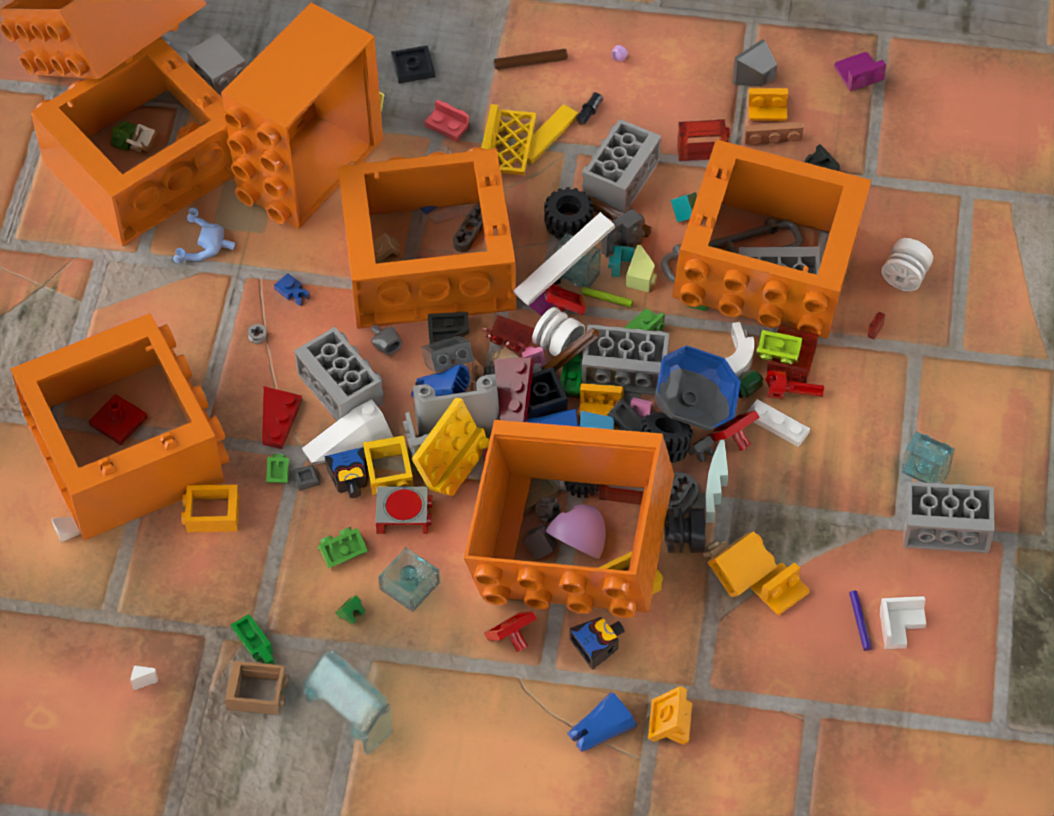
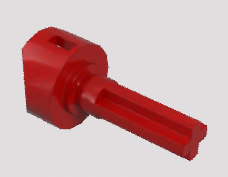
(779, 385)

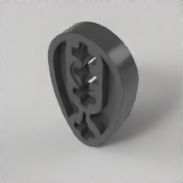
(688, 496)

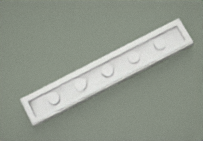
(564, 259)

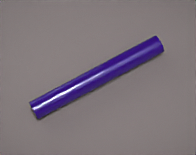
(860, 620)

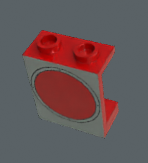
(403, 507)

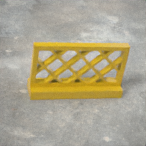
(491, 136)

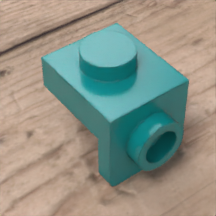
(621, 253)

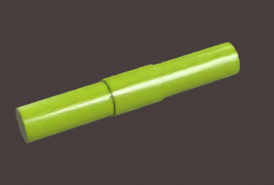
(607, 297)

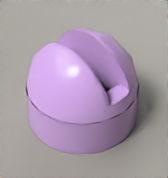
(619, 53)

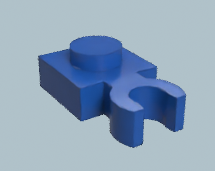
(290, 287)

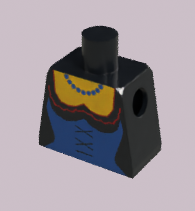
(348, 471)
(596, 640)

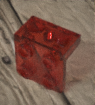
(511, 333)

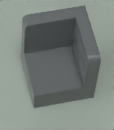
(539, 541)

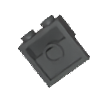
(627, 232)

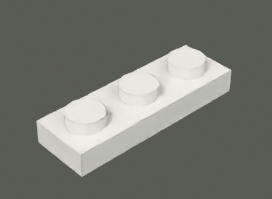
(779, 423)

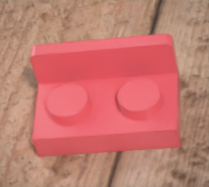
(448, 121)

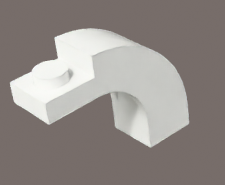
(743, 357)

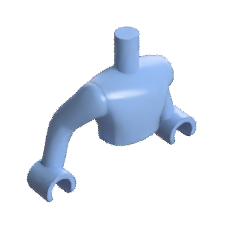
(210, 238)

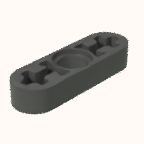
(471, 236)

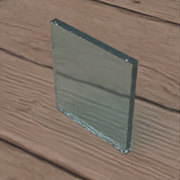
(237, 216)

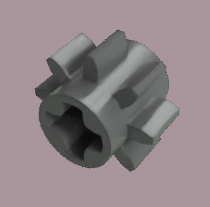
(548, 508)

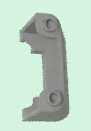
(481, 404)

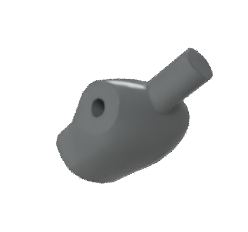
(386, 340)

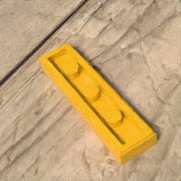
(550, 132)

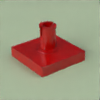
(565, 299)
(118, 419)
(734, 429)
(511, 628)

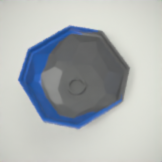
(697, 388)

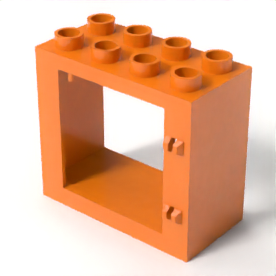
(88, 35)
(302, 114)
(161, 184)
(779, 190)
(443, 284)
(575, 455)
(138, 476)

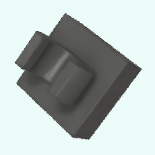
(701, 446)

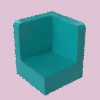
(683, 206)

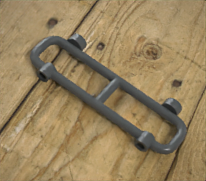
(770, 226)

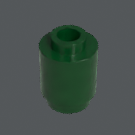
(750, 383)

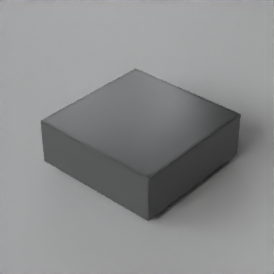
(306, 477)

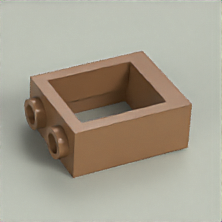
(256, 670)

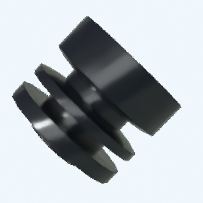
(685, 530)

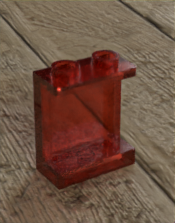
(797, 371)

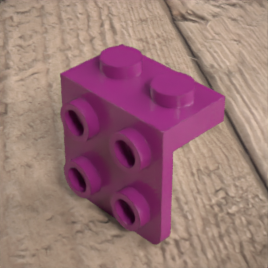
(860, 70)

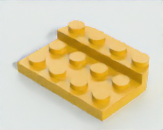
(450, 450)

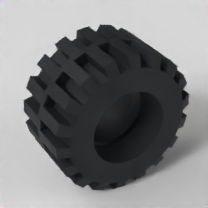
(567, 201)
(675, 433)

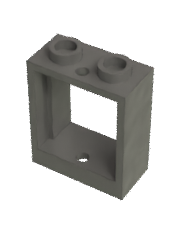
(439, 354)

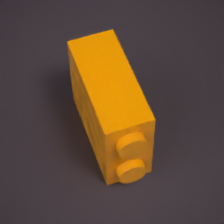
(742, 564)

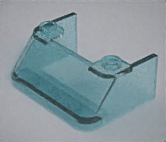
(352, 698)

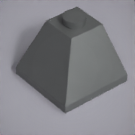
(755, 66)

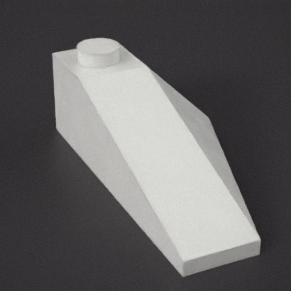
(358, 426)

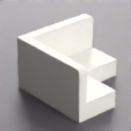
(898, 615)

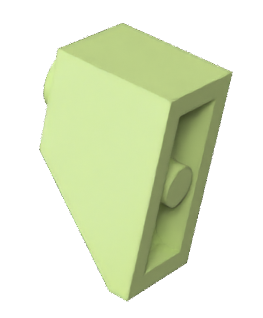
(641, 271)

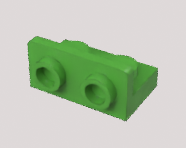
(647, 321)
(342, 547)

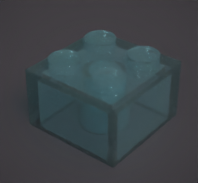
(585, 270)
(927, 459)
(409, 579)

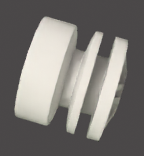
(907, 264)
(556, 331)

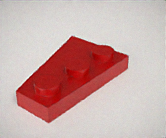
(278, 415)

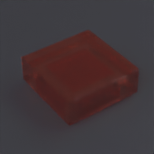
(876, 325)

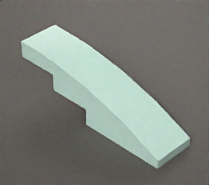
(716, 479)

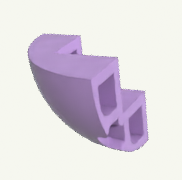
(581, 529)

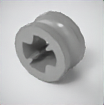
(256, 328)

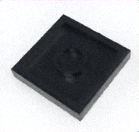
(412, 64)

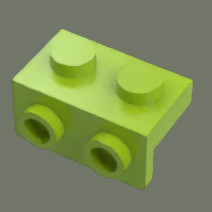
(779, 347)

